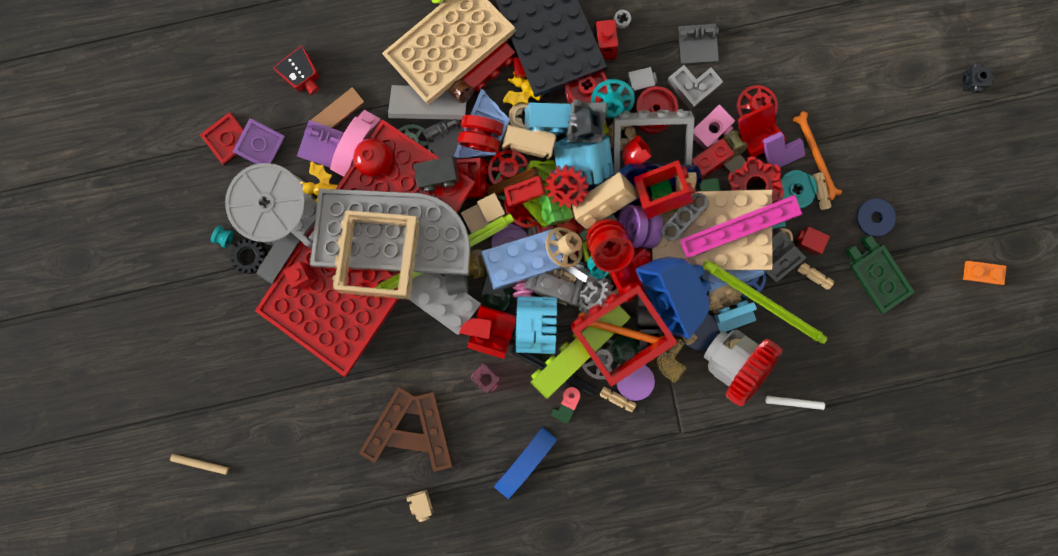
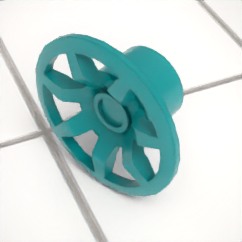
(614, 99)

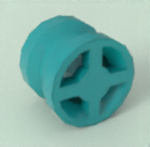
(222, 236)
(595, 272)

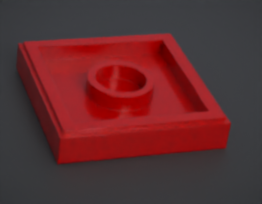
(223, 137)

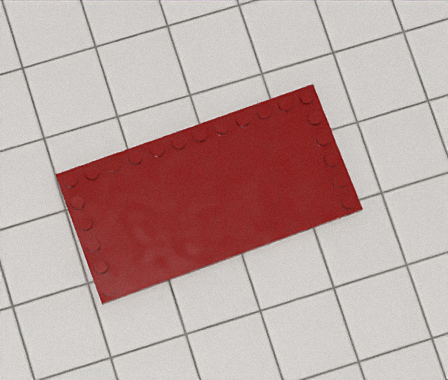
(341, 324)

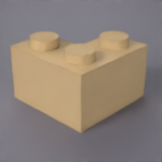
(483, 213)

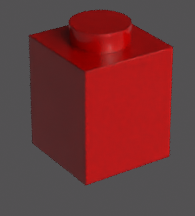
(812, 240)
(299, 275)

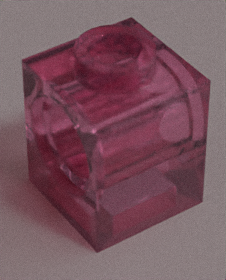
(476, 377)

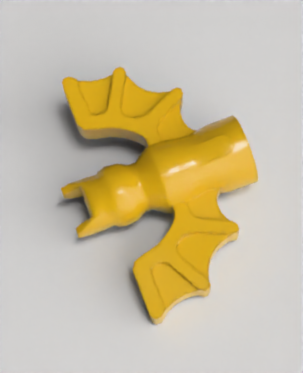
(520, 97)
(318, 171)

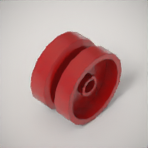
(576, 90)
(655, 99)
(480, 133)

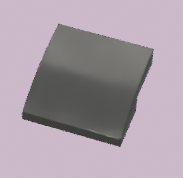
(784, 255)

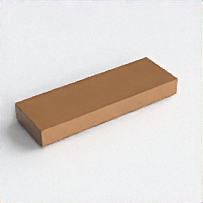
(339, 109)

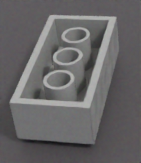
(430, 294)

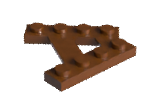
(431, 441)

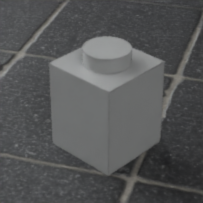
(641, 79)

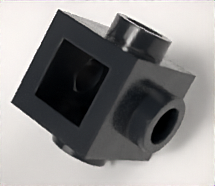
(977, 78)

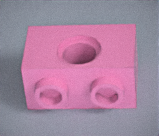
(718, 118)

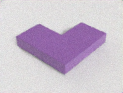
(782, 154)

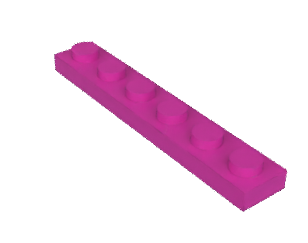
(741, 226)

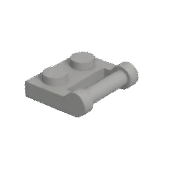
(306, 223)

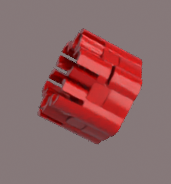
(757, 170)

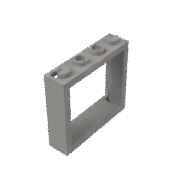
(644, 117)

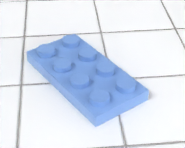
(520, 260)

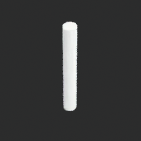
(795, 402)

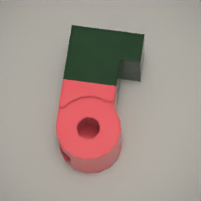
(570, 400)

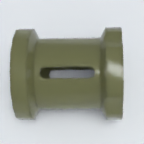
(735, 143)

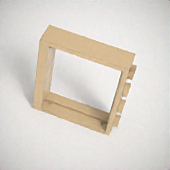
(345, 244)

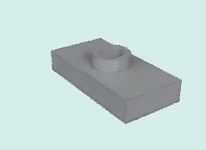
(580, 271)

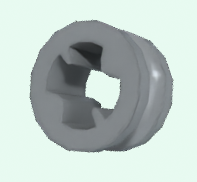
(618, 14)

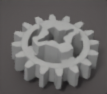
(594, 294)

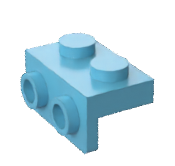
(736, 317)

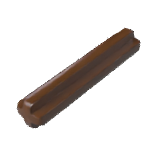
(498, 188)

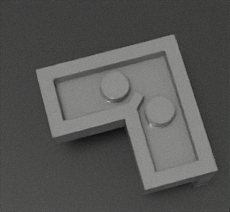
(693, 90)

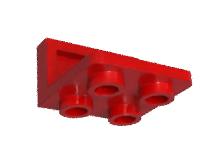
(756, 127)

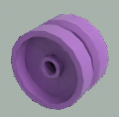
(641, 230)

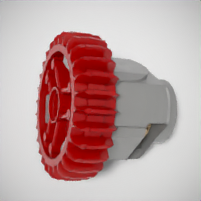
(741, 363)

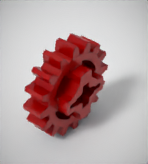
(572, 179)

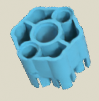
(586, 156)
(532, 323)

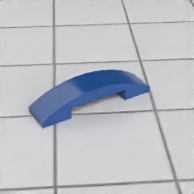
(525, 463)

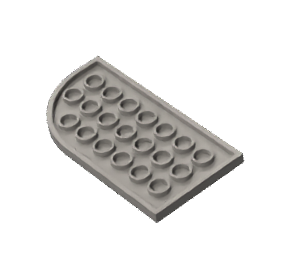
(441, 243)

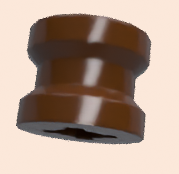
(461, 91)

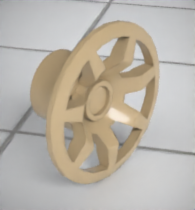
(566, 245)

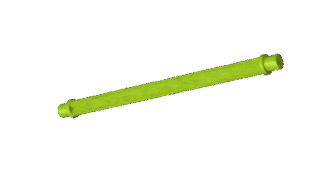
(474, 238)
(759, 298)

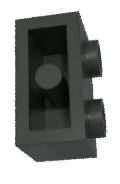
(437, 173)

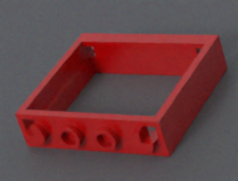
(639, 359)

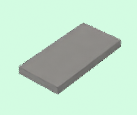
(408, 104)

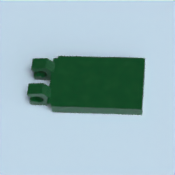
(879, 274)

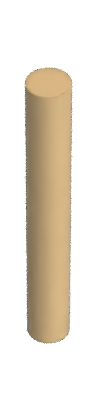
(199, 464)

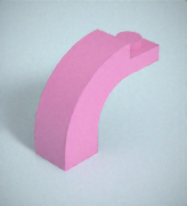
(357, 131)

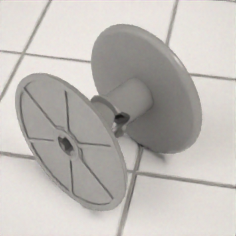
(265, 202)

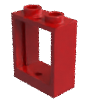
(668, 202)

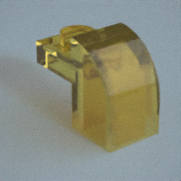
(668, 365)

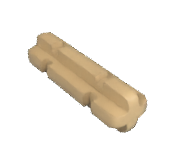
(822, 191)
(815, 276)
(618, 399)

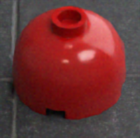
(372, 157)

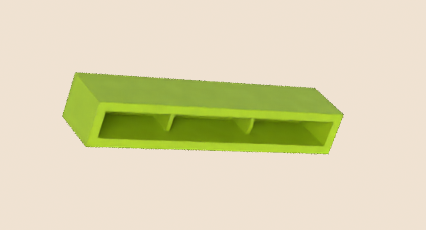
(574, 354)

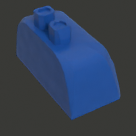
(676, 293)

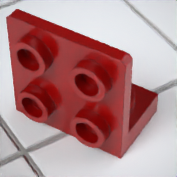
(499, 341)

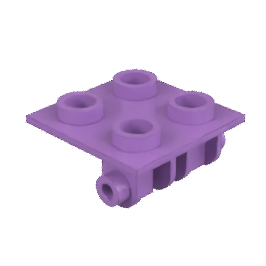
(319, 143)

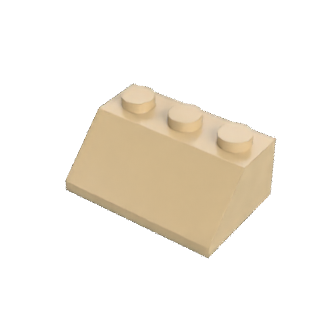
(605, 200)

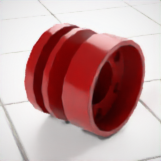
(609, 245)

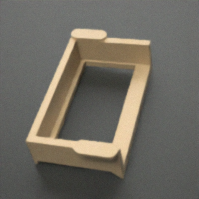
(529, 142)

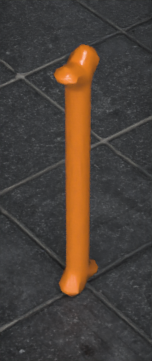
(802, 121)
(623, 331)

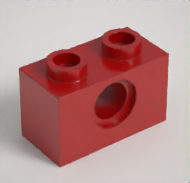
(713, 158)

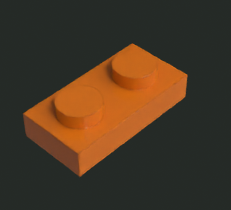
(984, 273)

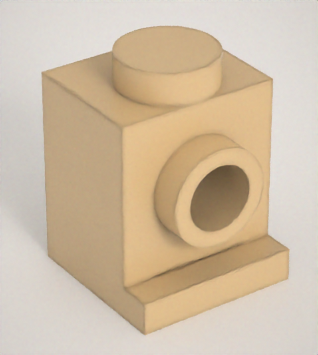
(420, 505)

